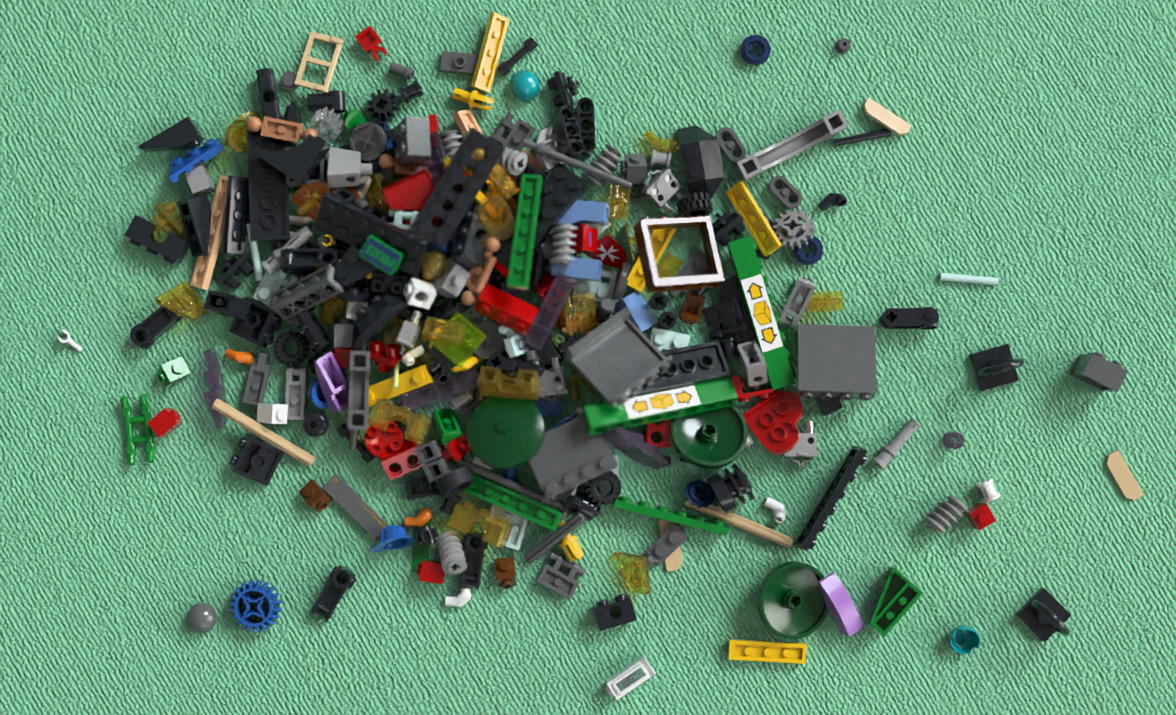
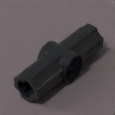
(267, 86)

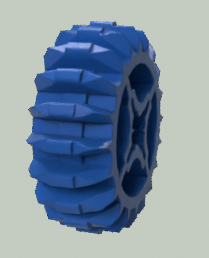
(249, 600)

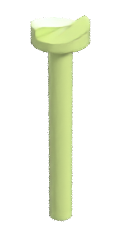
(396, 375)

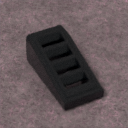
(408, 489)

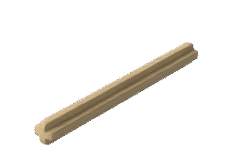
(263, 432)
(745, 524)

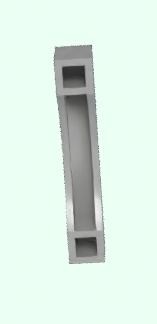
(791, 146)

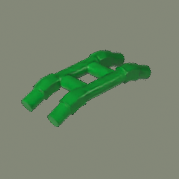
(129, 421)

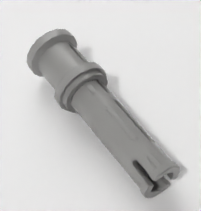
(297, 241)
(890, 450)

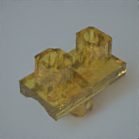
(619, 202)
(165, 212)
(826, 301)
(332, 310)

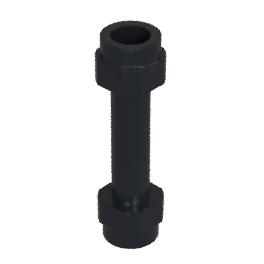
(505, 67)
(366, 456)

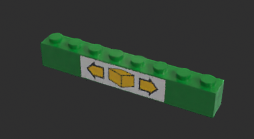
(760, 311)
(659, 406)

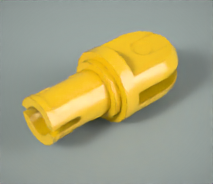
(472, 99)
(570, 546)

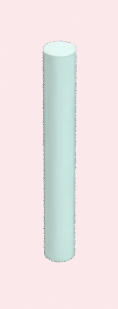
(255, 256)
(969, 279)

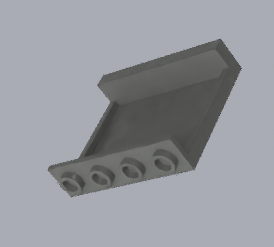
(617, 359)
(836, 361)

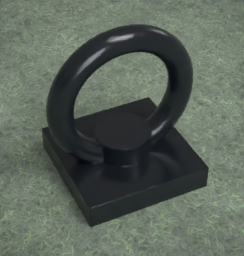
(995, 367)
(1044, 615)

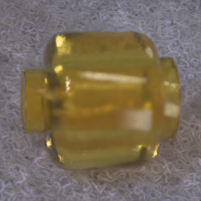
(433, 265)

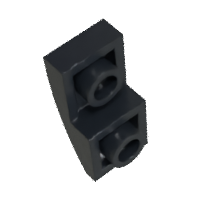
(293, 113)

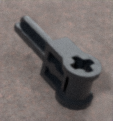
(513, 365)

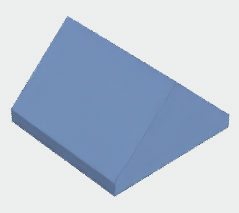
(640, 313)

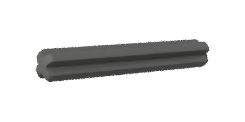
(554, 538)

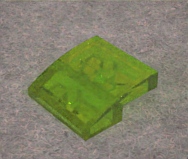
(472, 340)

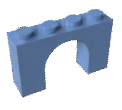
(583, 213)

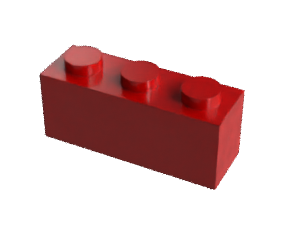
(506, 309)

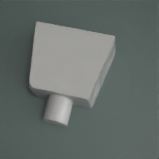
(346, 168)
(452, 280)
(754, 373)

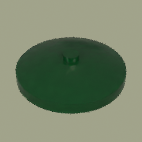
(505, 431)
(710, 437)
(792, 600)

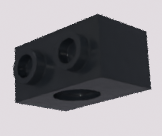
(227, 305)
(606, 620)

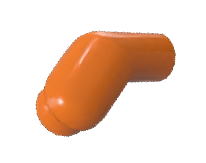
(240, 356)
(420, 520)

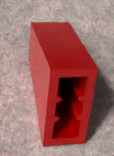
(409, 192)

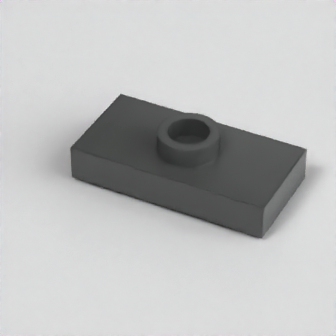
(458, 62)

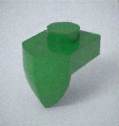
(352, 118)

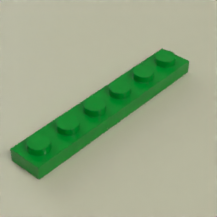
(525, 231)
(514, 503)
(679, 516)

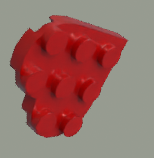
(775, 421)

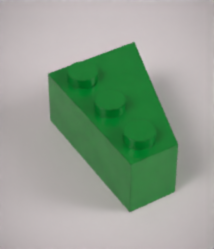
(893, 602)

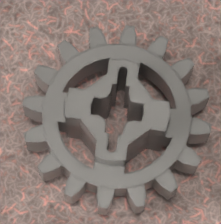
(794, 229)

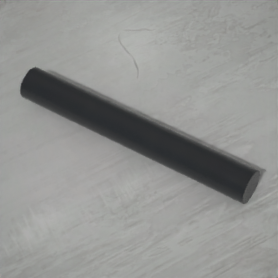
(861, 137)

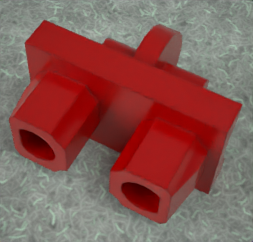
(384, 358)
(456, 448)

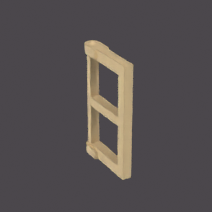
(331, 65)

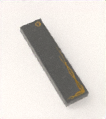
(355, 506)

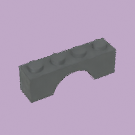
(358, 390)

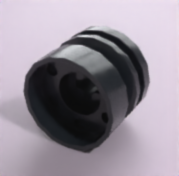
(730, 488)

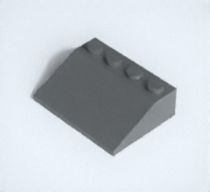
(570, 457)

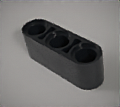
(588, 117)
(567, 132)

